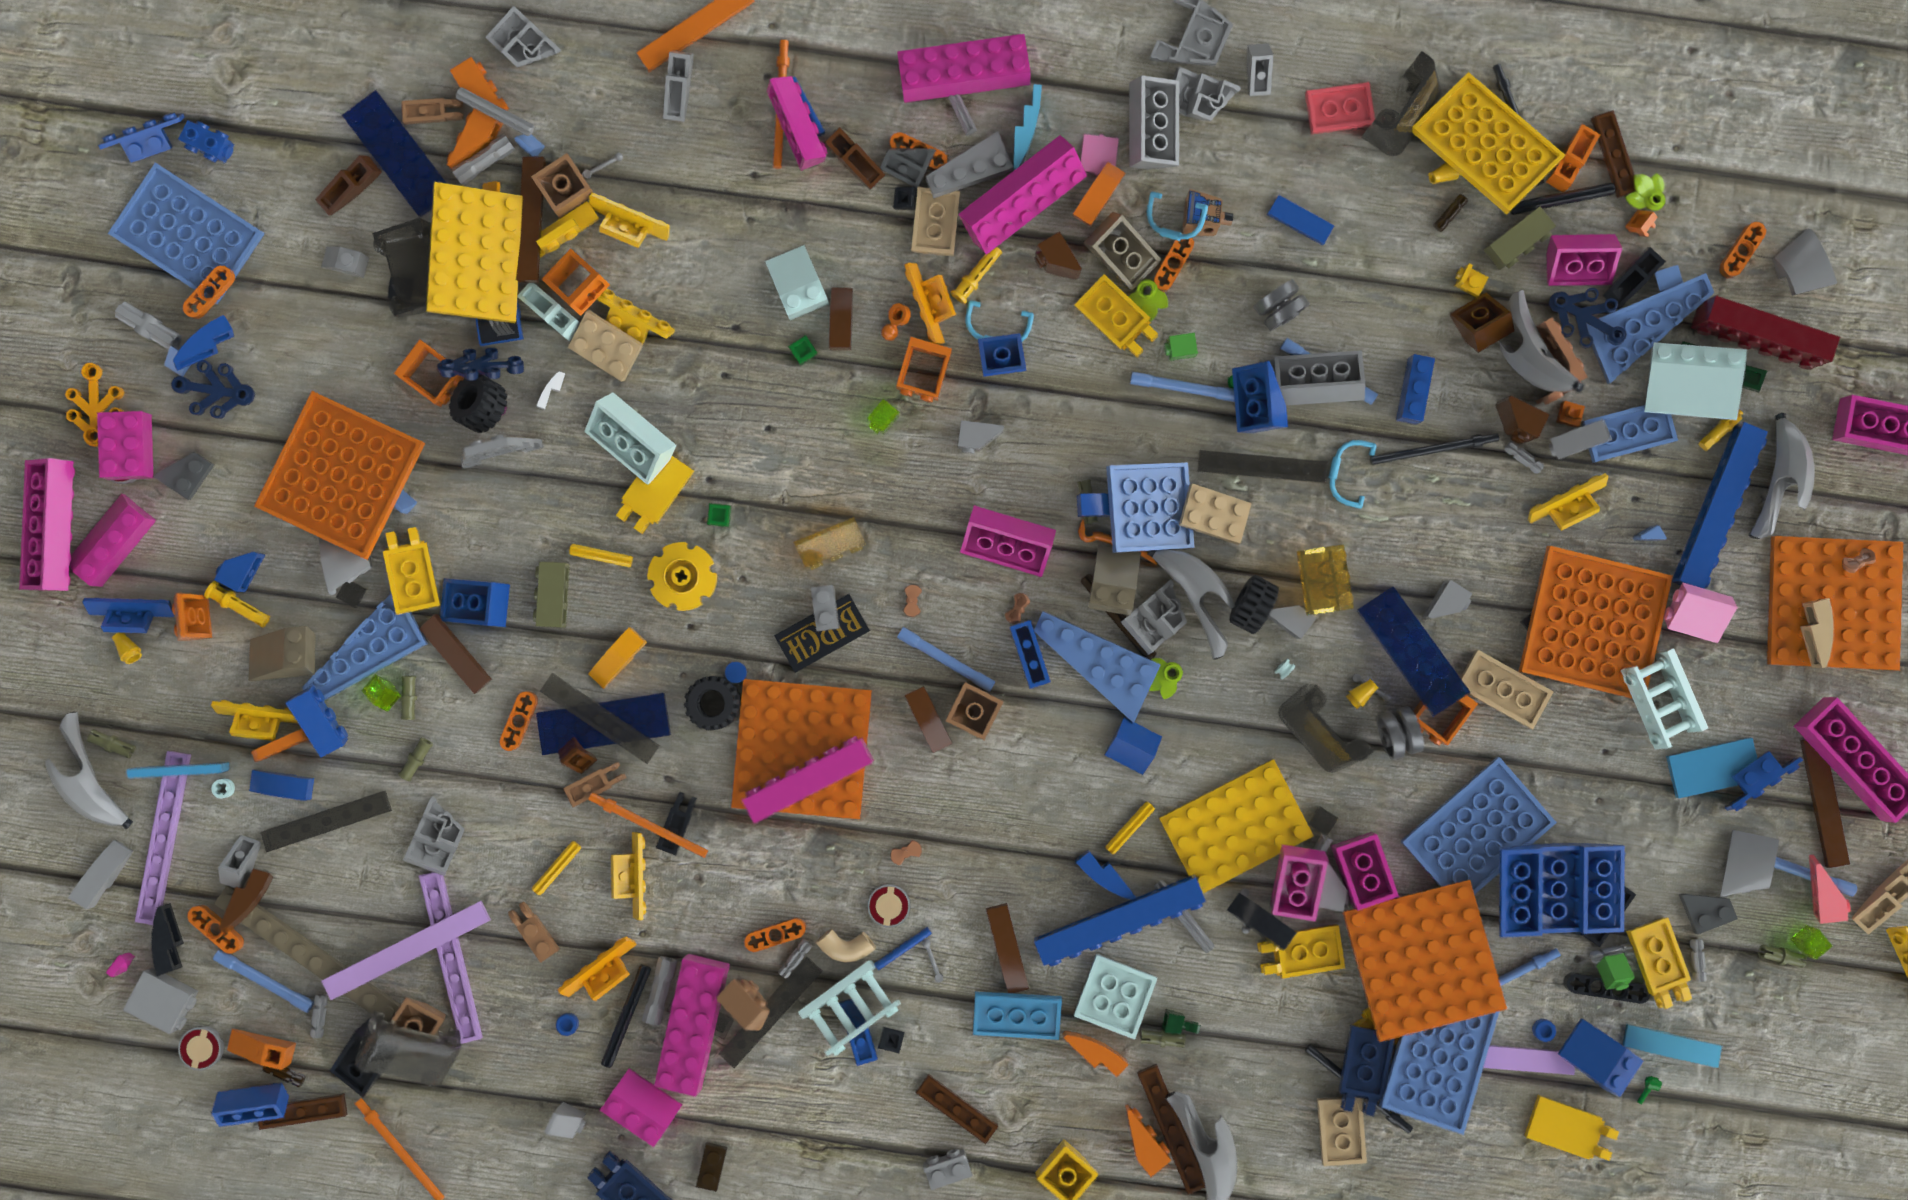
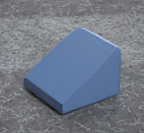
(529, 144)
(1668, 278)
(169, 361)
(405, 503)
(1652, 533)

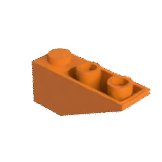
(471, 77)
(476, 135)
(261, 1049)
(1147, 1149)

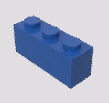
(1415, 389)
(1029, 654)
(317, 720)
(250, 1104)

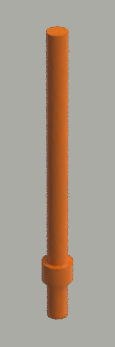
(783, 63)
(611, 806)
(371, 1117)

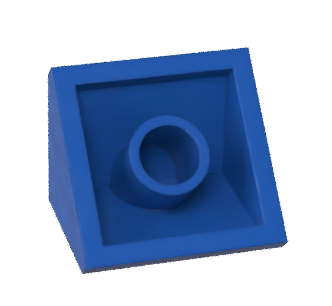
(1001, 354)
(1133, 746)

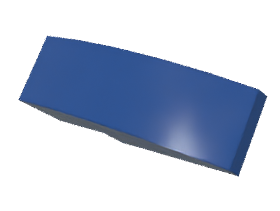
(203, 343)
(1093, 505)
(281, 785)
(1104, 875)

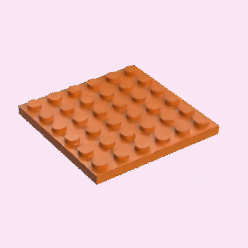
(339, 475)
(1863, 603)
(1594, 621)
(791, 724)
(1424, 960)

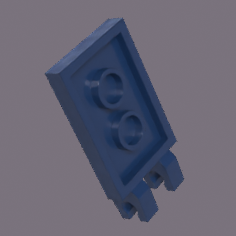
(1364, 1069)
(624, 1182)

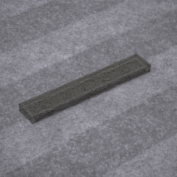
(1262, 466)
(600, 718)
(325, 821)
(778, 1004)

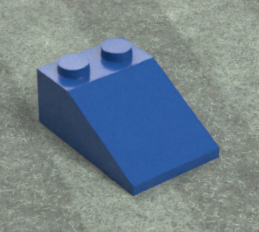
(1258, 399)
(474, 602)
(1600, 1058)

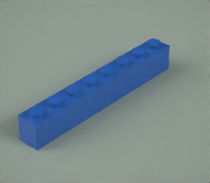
(1720, 505)
(1119, 920)

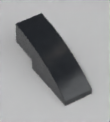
(1634, 277)
(1261, 921)
(164, 940)

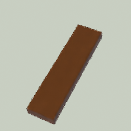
(1614, 153)
(455, 653)
(957, 1109)
(309, 1111)

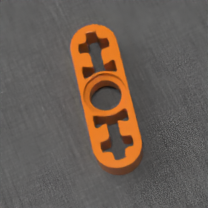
(916, 143)
(1751, 246)
(1160, 274)
(199, 292)
(527, 718)
(279, 745)
(206, 930)
(758, 934)

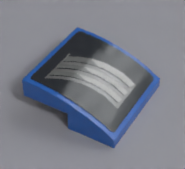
(497, 332)

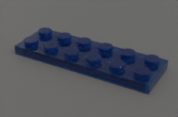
(395, 151)
(1413, 651)
(643, 713)

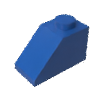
(239, 571)

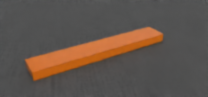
(690, 31)

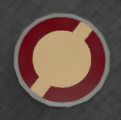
(888, 905)
(201, 1048)

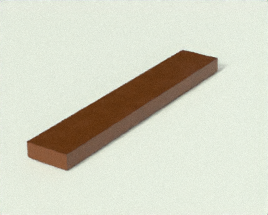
(531, 221)
(1825, 808)
(1172, 1129)

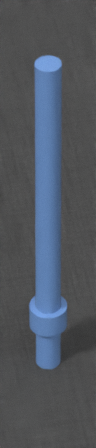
(1538, 961)

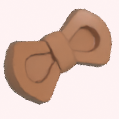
(1853, 564)
(911, 608)
(1014, 615)
(912, 849)

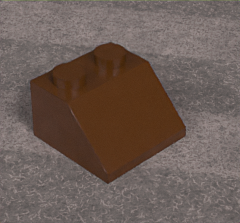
(1057, 258)
(1483, 322)
(1521, 419)

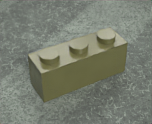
(1520, 239)
(551, 594)

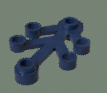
(1585, 315)
(481, 365)
(216, 390)

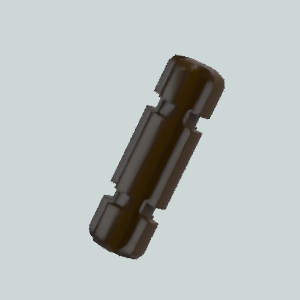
(1451, 212)
(287, 1075)

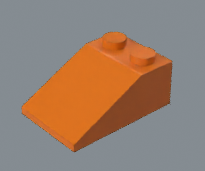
(191, 617)

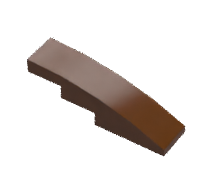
(1007, 948)

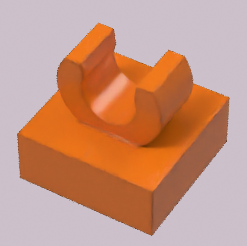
(1641, 222)
(1570, 414)

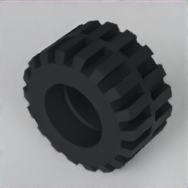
(478, 403)
(1254, 604)
(694, 708)

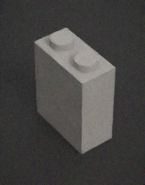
(1580, 439)
(161, 1001)

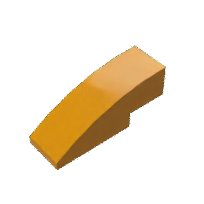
(617, 657)

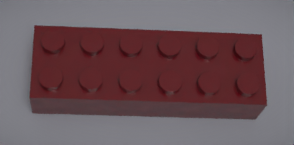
(1765, 333)

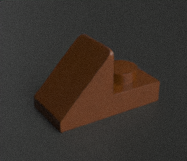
(575, 757)

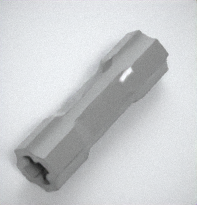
(470, 168)
(663, 975)

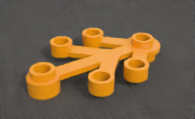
(94, 405)

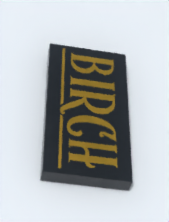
(805, 645)

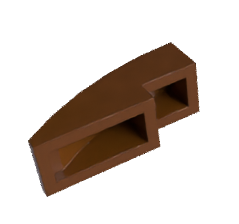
(854, 158)
(348, 184)
(841, 319)
(928, 719)
(245, 900)

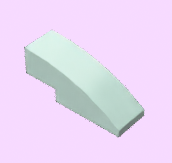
(549, 310)

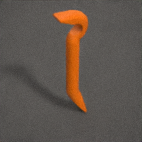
(1105, 538)

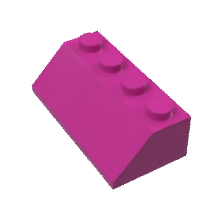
(795, 122)
(110, 541)
(1008, 541)

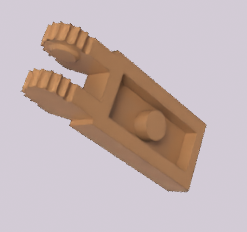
(430, 111)
(595, 782)
(534, 933)

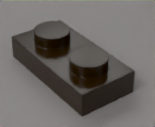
(711, 1167)

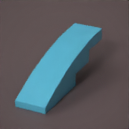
(1024, 134)
(1672, 1045)

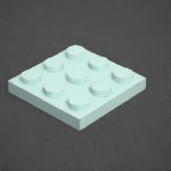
(1115, 996)

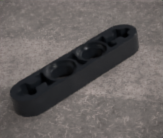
(1603, 992)

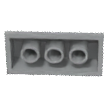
(1153, 123)
(1321, 377)

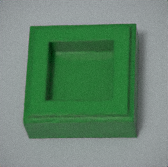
(803, 350)
(719, 515)

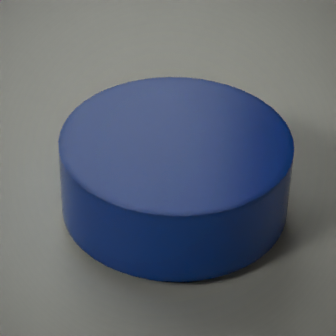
(735, 672)
(567, 1024)
(1544, 1030)

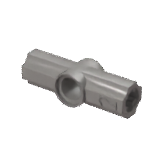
(147, 325)

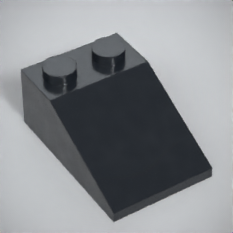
(346, 1068)

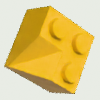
(1066, 1172)

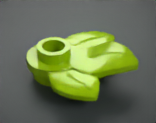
(1645, 190)
(1149, 302)
(1163, 682)

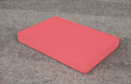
(1340, 108)

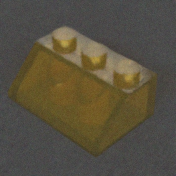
(830, 543)
(1325, 579)

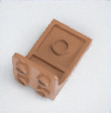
(1561, 351)

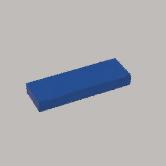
(1300, 220)
(862, 1044)

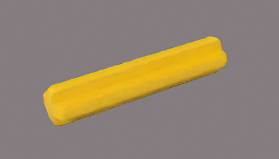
(601, 555)
(1130, 827)
(556, 868)

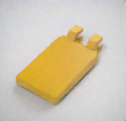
(1116, 315)
(654, 499)
(410, 574)
(1308, 953)
(1660, 961)
(1568, 1129)

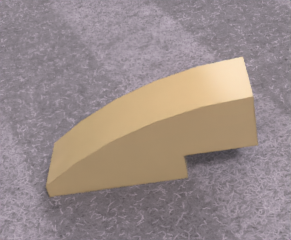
(1818, 631)

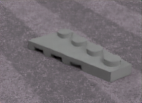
(972, 167)

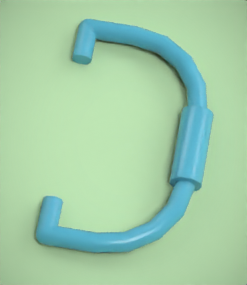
(1171, 233)
(971, 303)
(1335, 468)

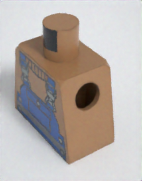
(1214, 216)

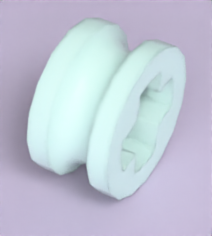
(1284, 669)
(230, 788)

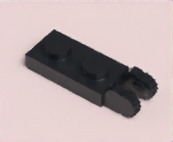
(677, 823)

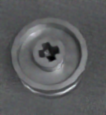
(1281, 305)
(1400, 732)

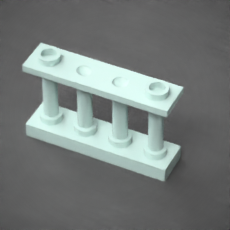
(1681, 692)
(830, 999)

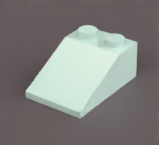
(797, 282)

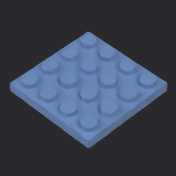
(1148, 506)

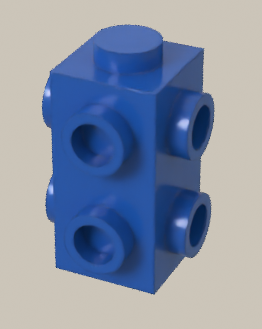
(213, 145)

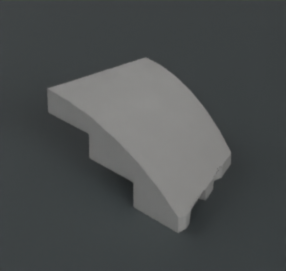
(520, 39)
(1202, 95)
(1805, 264)
(340, 565)
(1156, 618)
(434, 839)
(1749, 863)

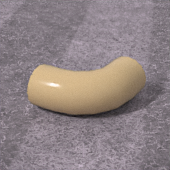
(845, 950)

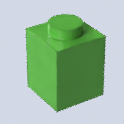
(1181, 346)
(1615, 972)

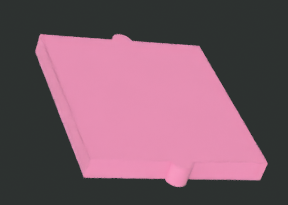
(1097, 152)

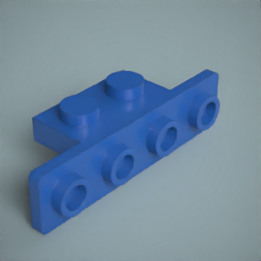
(145, 140)
(127, 614)
(1758, 775)

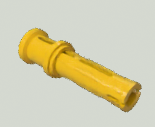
(970, 281)
(229, 600)

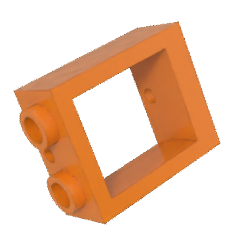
(593, 284)
(931, 349)
(411, 364)
(1468, 706)

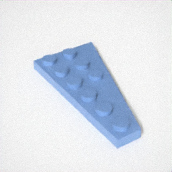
(1646, 323)
(370, 648)
(1110, 668)

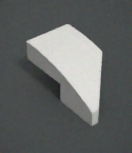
(554, 384)

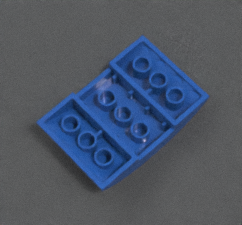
(1561, 889)

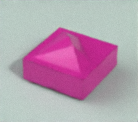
(120, 964)

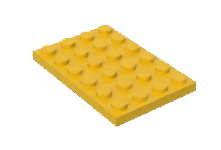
(1487, 143)
(474, 253)
(1236, 826)

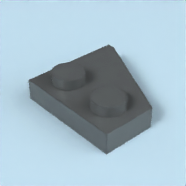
(908, 164)
(186, 474)
(1707, 912)

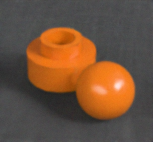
(890, 331)

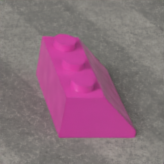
(1582, 259)
(641, 1107)

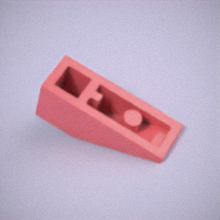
(1827, 900)

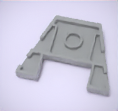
(1202, 39)
(497, 446)

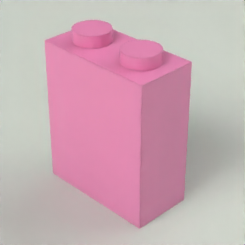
(1699, 612)

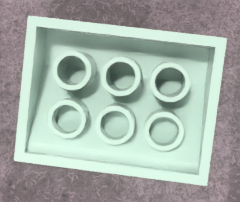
(1695, 380)

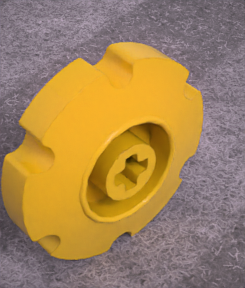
(675, 560)

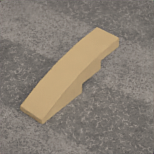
(1884, 900)

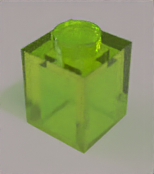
(882, 417)
(381, 692)
(1811, 942)

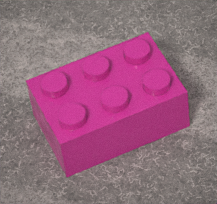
(125, 445)
(1364, 870)
(1298, 882)

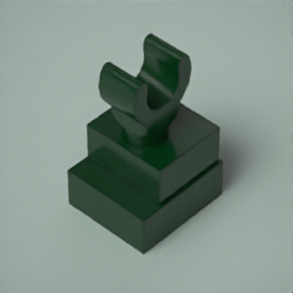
(1174, 1023)

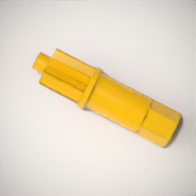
(1719, 431)

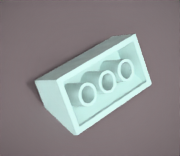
(629, 437)

